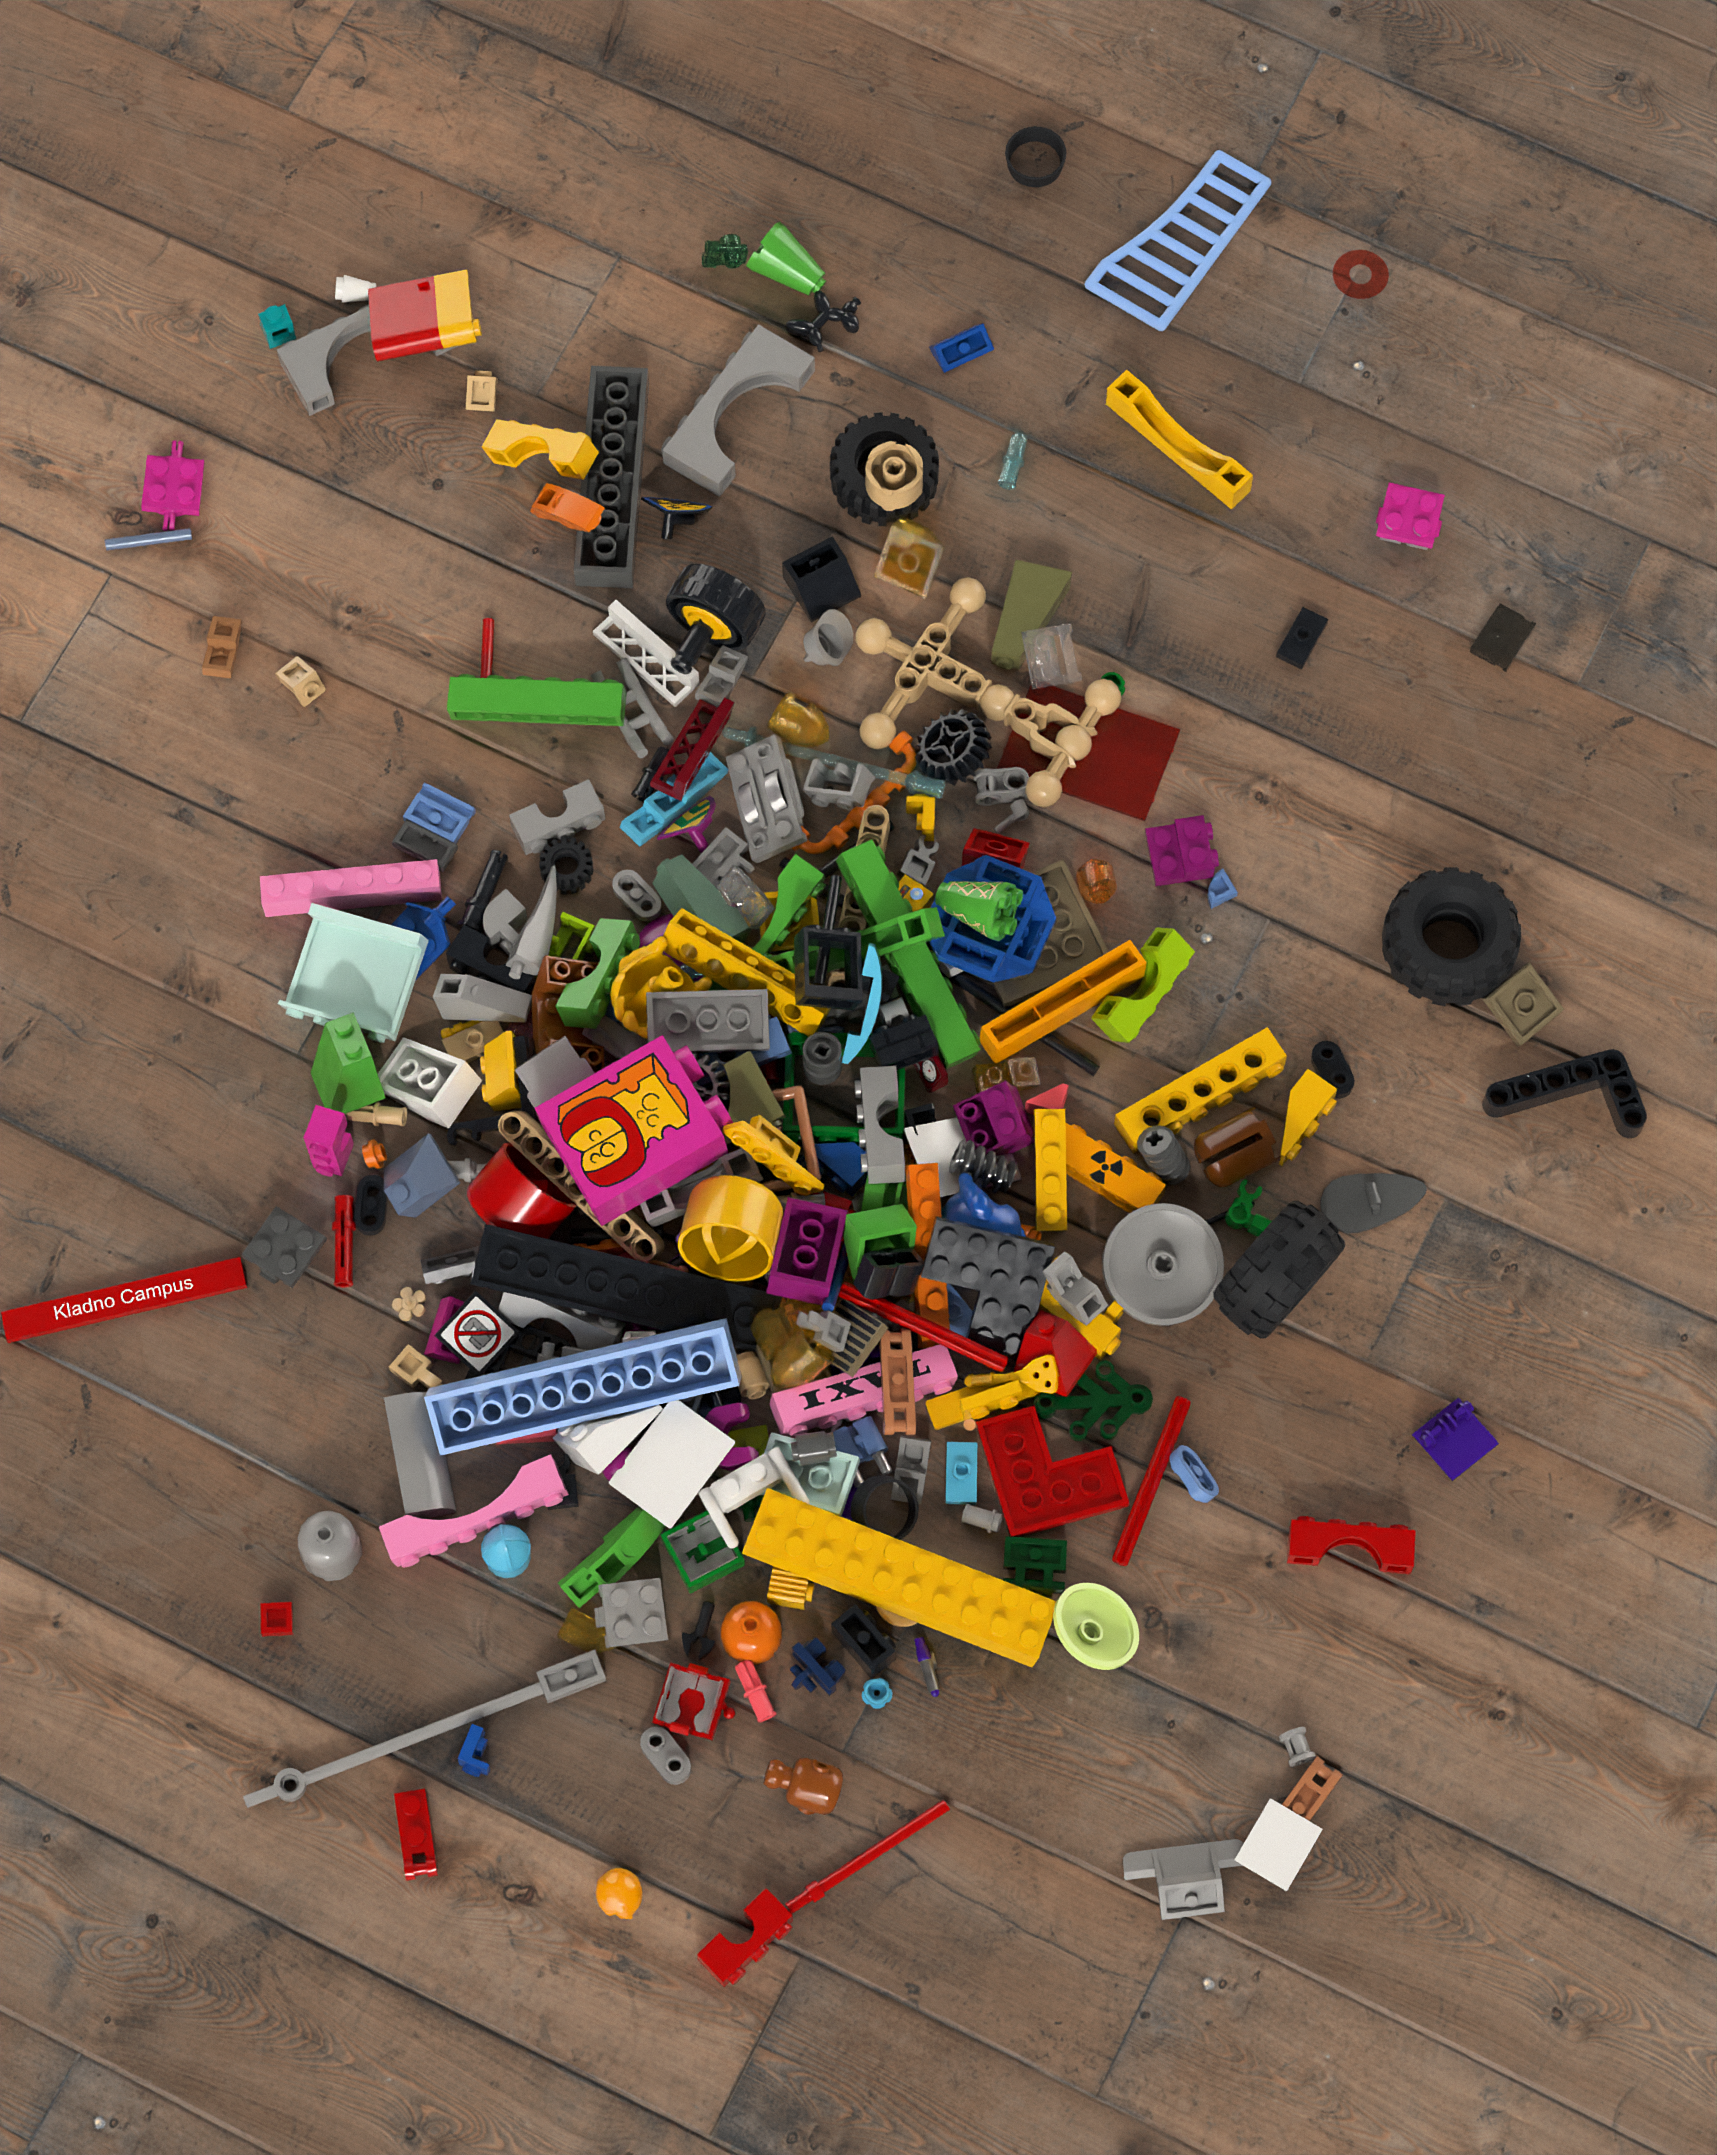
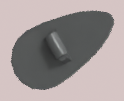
(1369, 1200)

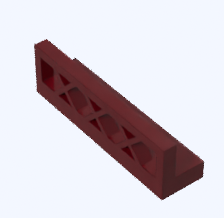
(696, 752)

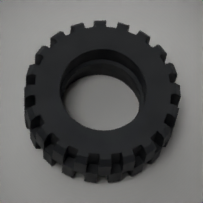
(854, 448)

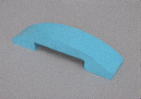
(873, 969)

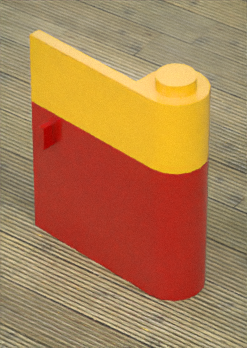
(422, 316)

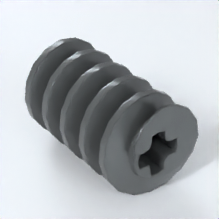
(1164, 1154)
(983, 1166)

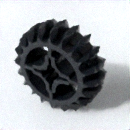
(953, 746)

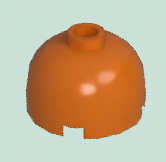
(751, 1632)

